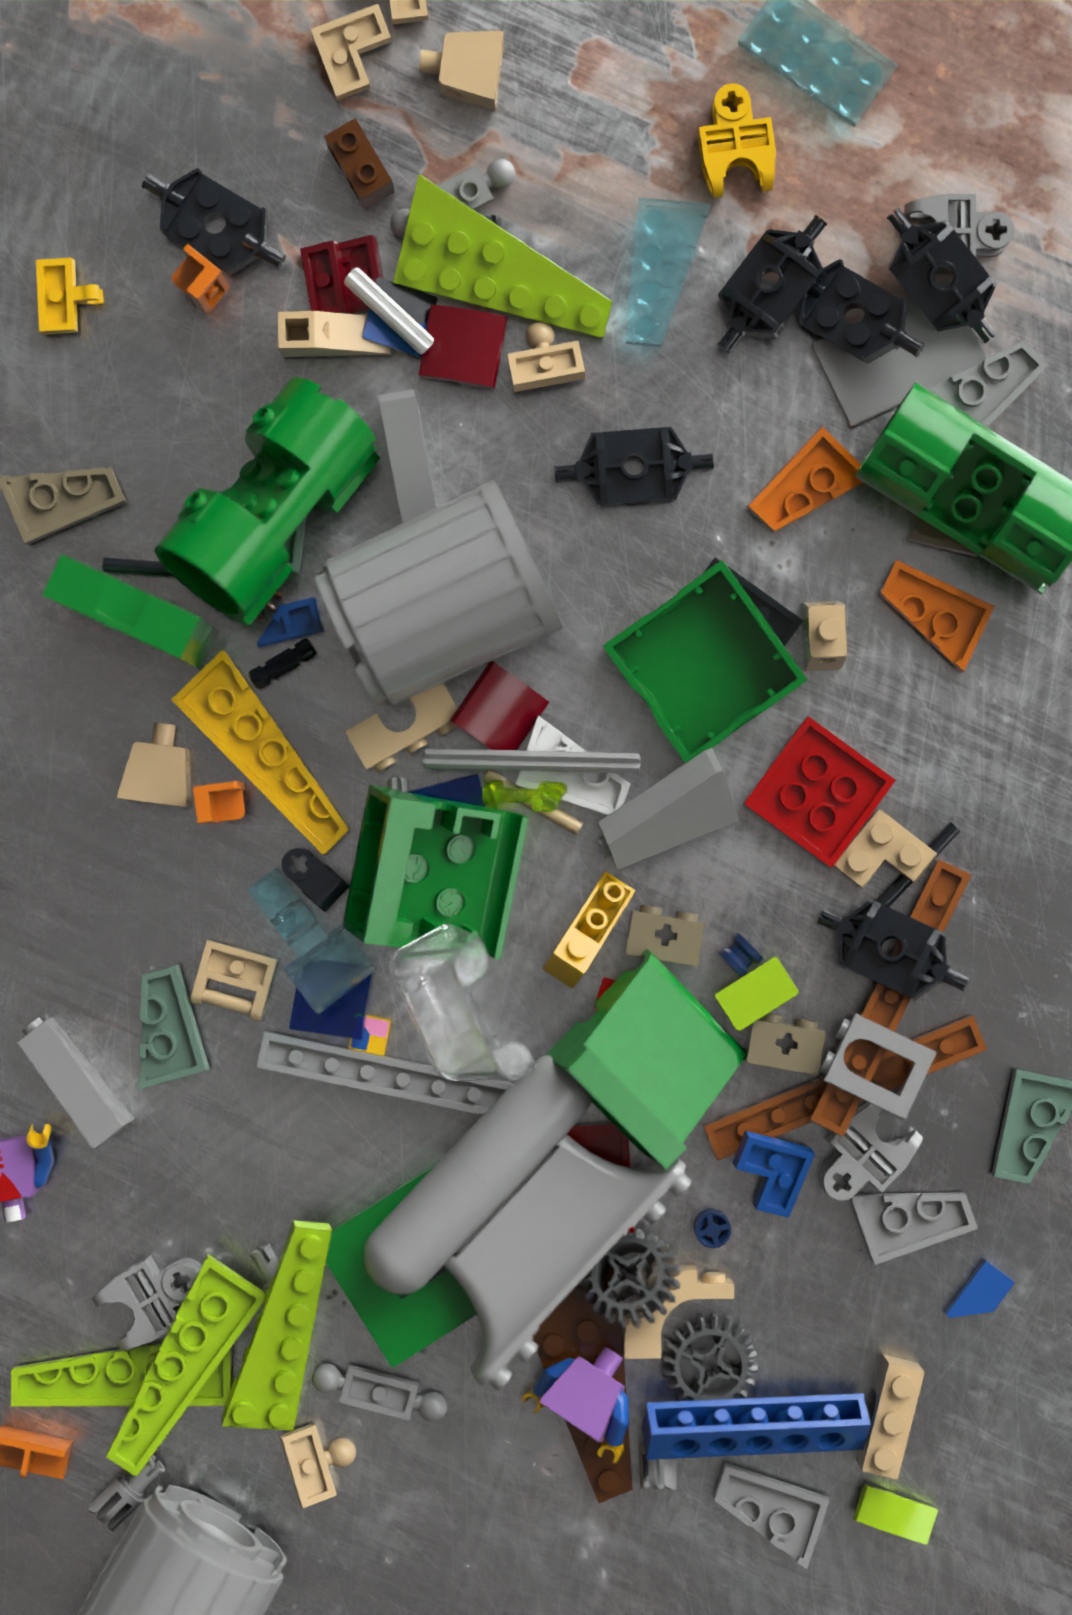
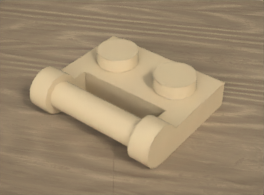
(238, 969)

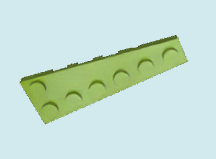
(196, 1342)
(276, 1359)
(104, 1380)

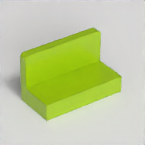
(756, 994)

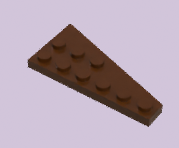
(575, 1332)

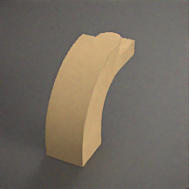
(646, 1340)

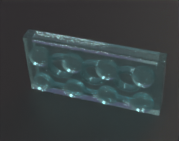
(818, 56)

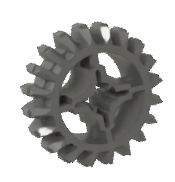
(620, 1288)
(695, 1356)

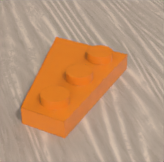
(808, 480)
(937, 611)

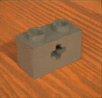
(682, 949)
(801, 1057)

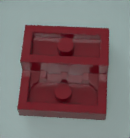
(330, 263)
(464, 346)
(499, 709)

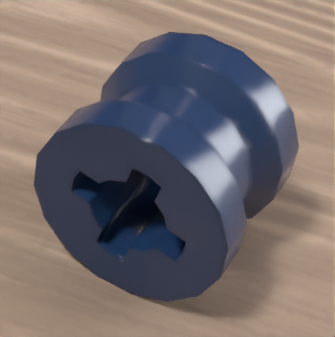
(740, 955)
(714, 1234)

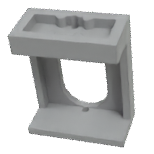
(839, 1076)

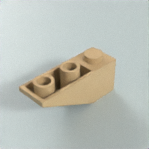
(324, 335)

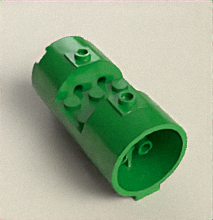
(974, 487)
(233, 542)

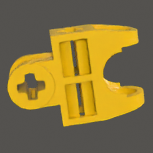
(736, 141)

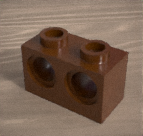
(359, 164)

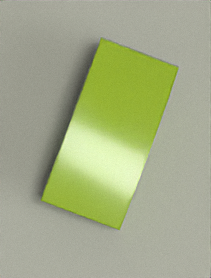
(895, 1514)

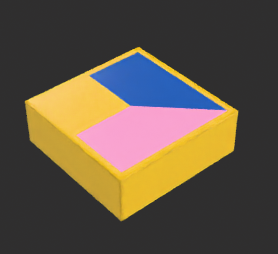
(374, 1036)

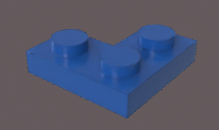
(782, 1168)

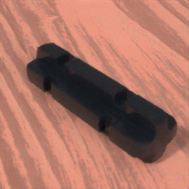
(282, 663)

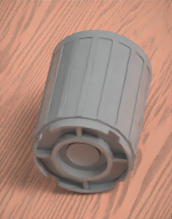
(437, 596)
(187, 1560)

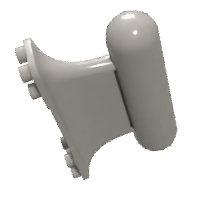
(517, 1215)

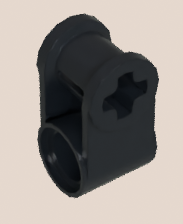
(318, 883)

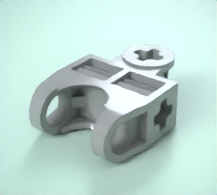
(969, 224)
(890, 1156)
(150, 1295)

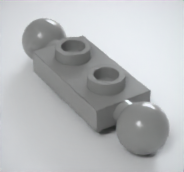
(468, 187)
(379, 1392)

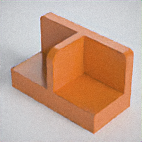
(200, 280)
(219, 802)
(34, 1452)

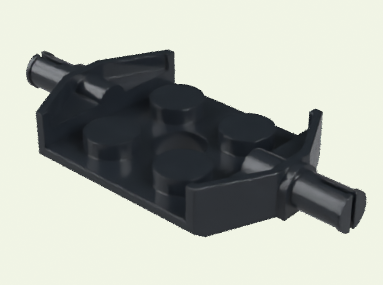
(194, 200)
(917, 258)
(760, 310)
(879, 330)
(608, 482)
(914, 970)

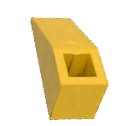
(588, 930)

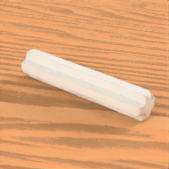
(388, 310)

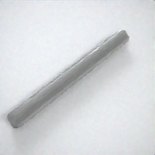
(531, 760)

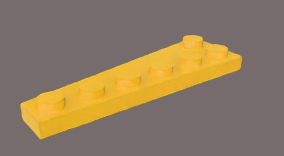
(242, 728)

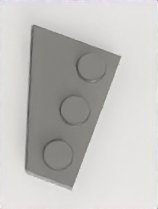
(992, 384)
(910, 1221)
(775, 1509)

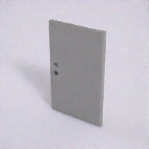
(881, 385)

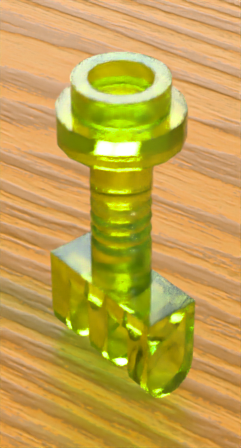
(543, 798)

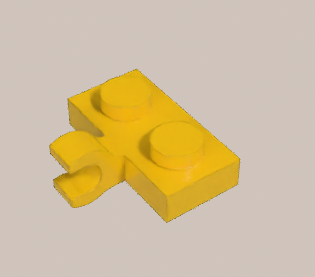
(59, 296)

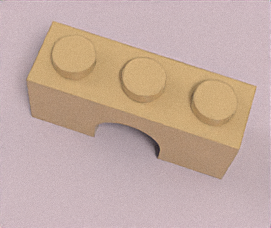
(378, 745)
(895, 1405)

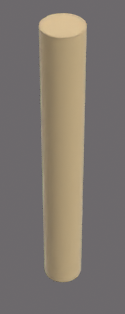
(558, 816)

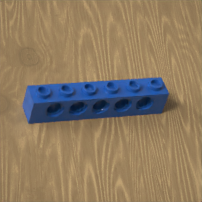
(755, 1426)

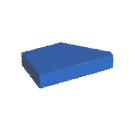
(292, 622)
(981, 1292)

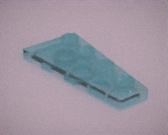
(662, 256)

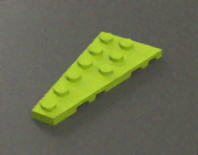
(474, 260)

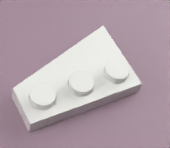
(592, 790)

